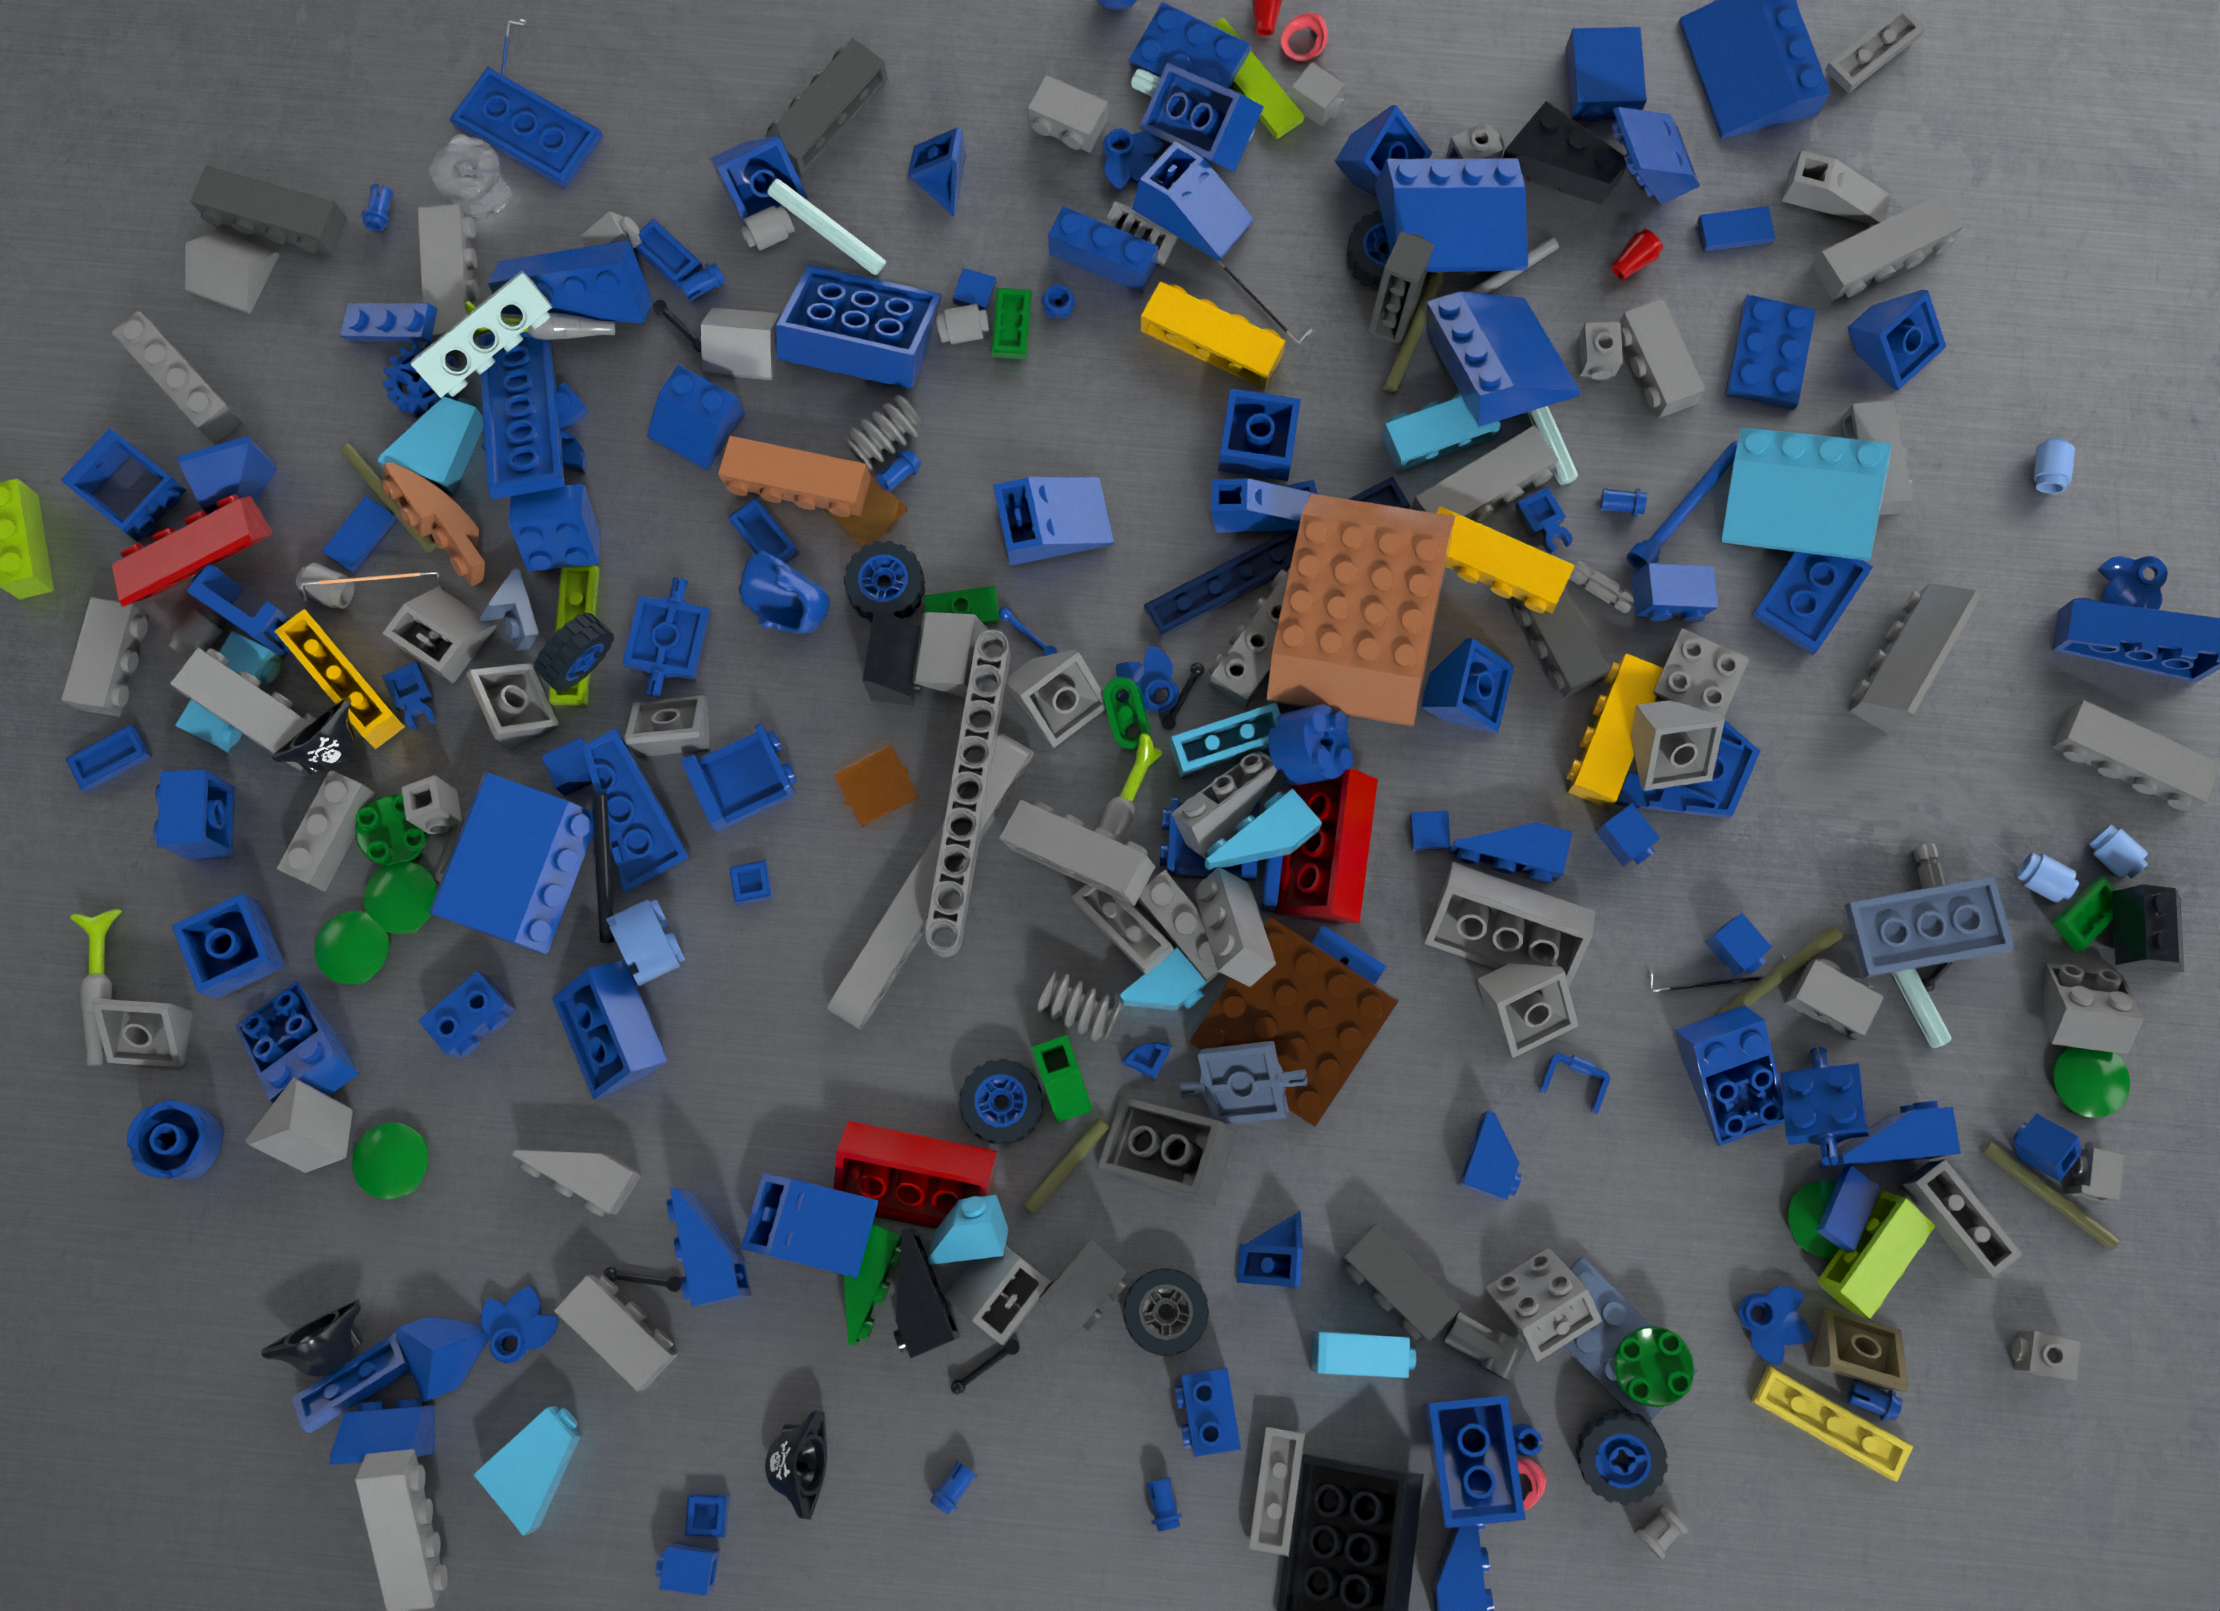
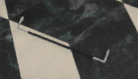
(1262, 306)
(1707, 983)

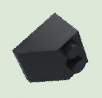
(891, 660)
(2148, 928)

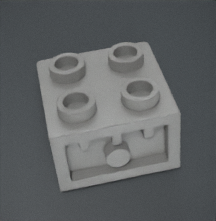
(1700, 673)
(1545, 1303)

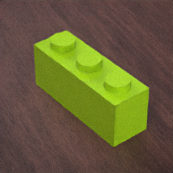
(23, 544)
(1884, 1251)

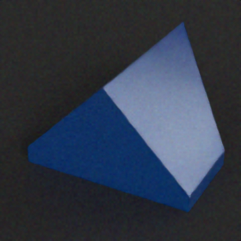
(939, 167)
(1273, 1256)
(440, 1353)

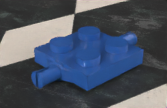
(666, 637)
(1824, 1105)

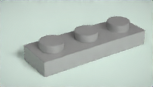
(1875, 48)
(1124, 927)
(1276, 1491)

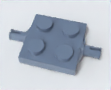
(1243, 1083)

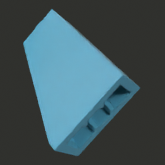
(439, 443)
(1362, 1354)
(530, 1468)

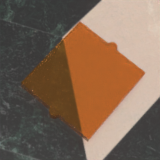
(878, 515)
(876, 786)

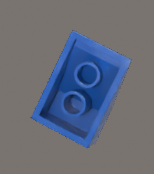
(1201, 116)
(1914, 1134)
(1474, 1461)

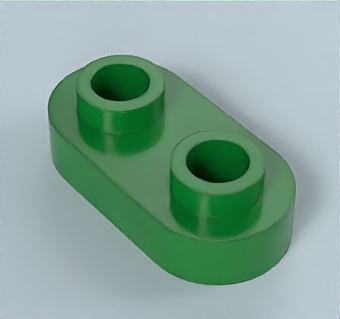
(1124, 714)

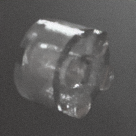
(471, 175)

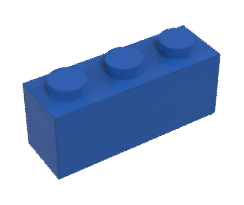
(1102, 249)

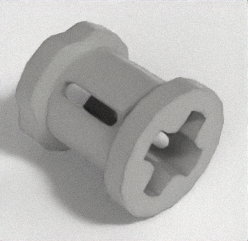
(1674, 1529)

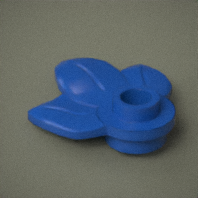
(1132, 161)
(2129, 586)
(1150, 677)
(517, 1319)
(1779, 1322)

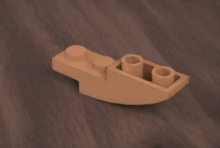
(437, 514)

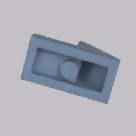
(514, 606)

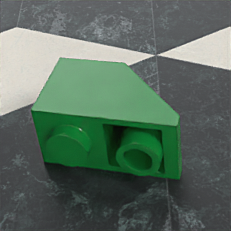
(1062, 1079)

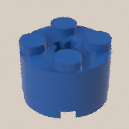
(1311, 744)
(153, 1143)

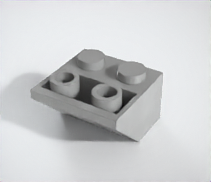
(439, 632)
(2089, 1008)
(998, 1293)

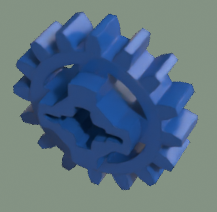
(421, 395)

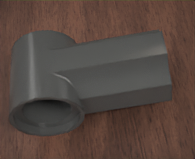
(1491, 1348)

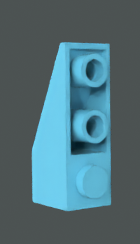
(1272, 834)

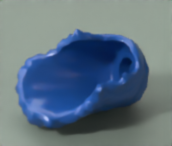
(782, 595)

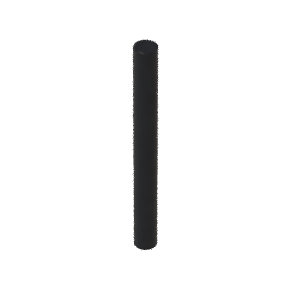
(603, 865)

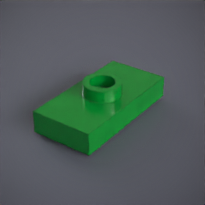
(1011, 323)
(970, 601)
(2086, 914)

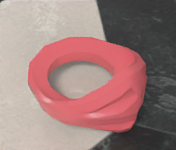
(1308, 20)
(1537, 1478)

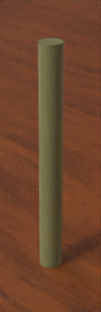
(1413, 333)
(374, 481)
(1784, 970)
(2050, 1195)

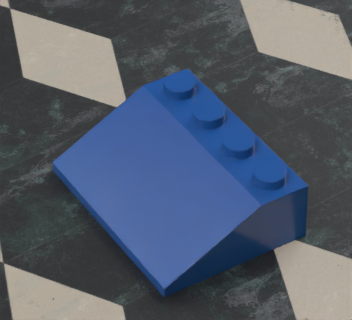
(1754, 63)
(1462, 206)
(857, 326)
(1497, 355)
(514, 863)

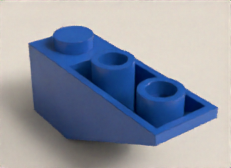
(1255, 506)
(1526, 848)
(1460, 1573)

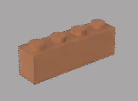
(794, 476)

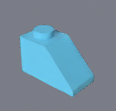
(1167, 985)
(970, 1231)

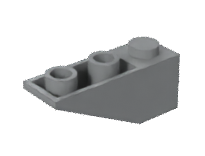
(1835, 189)
(1224, 803)
(593, 1176)

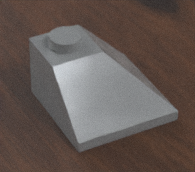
(1057, 694)
(1674, 744)
(1528, 1005)

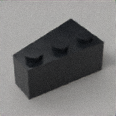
(1566, 155)

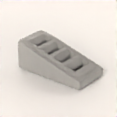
(1130, 218)

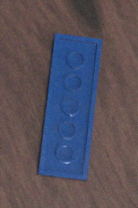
(521, 419)

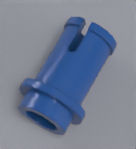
(377, 209)
(702, 281)
(898, 470)
(1623, 501)
(1875, 1400)
(1535, 1437)
(952, 1488)
(1163, 1505)

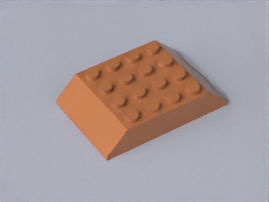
(1359, 608)

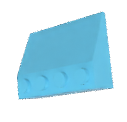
(1806, 493)

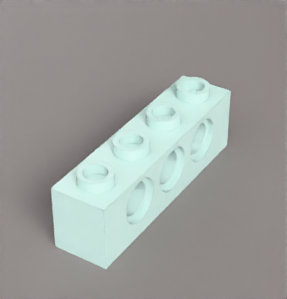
(432, 361)

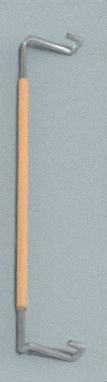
(369, 578)

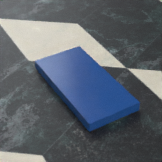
(526, 127)

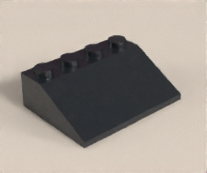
(1351, 1538)

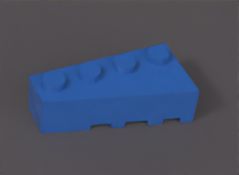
(584, 282)
(2140, 638)

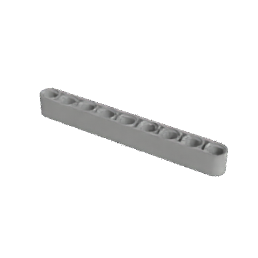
(972, 809)
(909, 911)

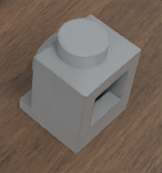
(612, 229)
(2097, 1174)

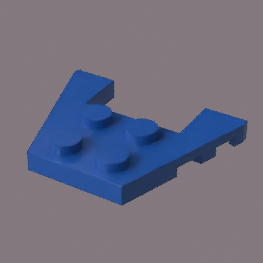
(1709, 798)

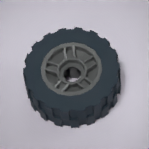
(1179, 1331)

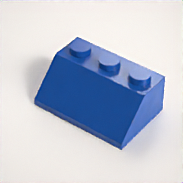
(609, 1028)

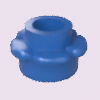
(1054, 294)

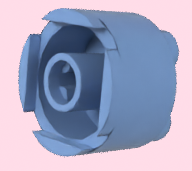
(643, 941)

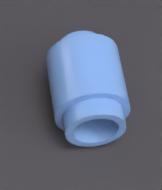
(2054, 465)
(2119, 852)
(2047, 877)

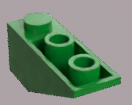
(870, 1287)

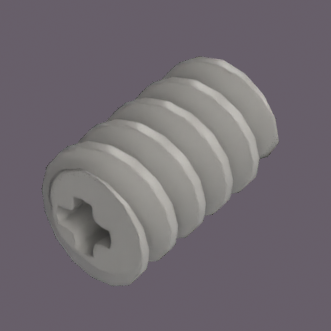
(883, 431)
(1079, 1007)

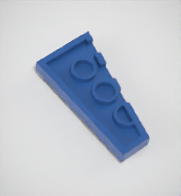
(639, 828)

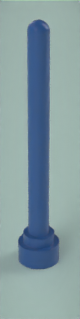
(1649, 550)

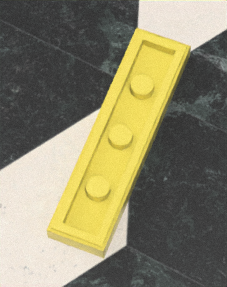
(1832, 1424)

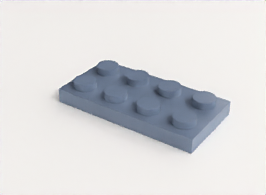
(1929, 927)
(1598, 1345)

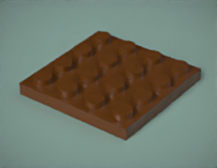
(1310, 1008)

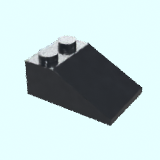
(921, 1306)

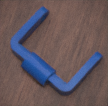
(1581, 1066)

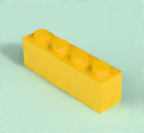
(1212, 334)
(1506, 564)
(339, 678)
(1609, 744)

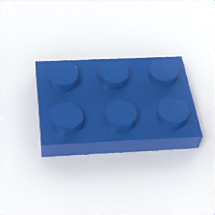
(1189, 45)
(1770, 352)
(1811, 597)

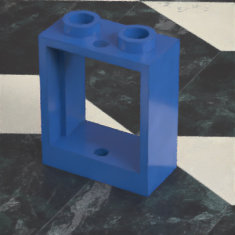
(98, 466)

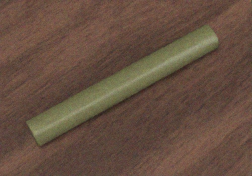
(1066, 1165)

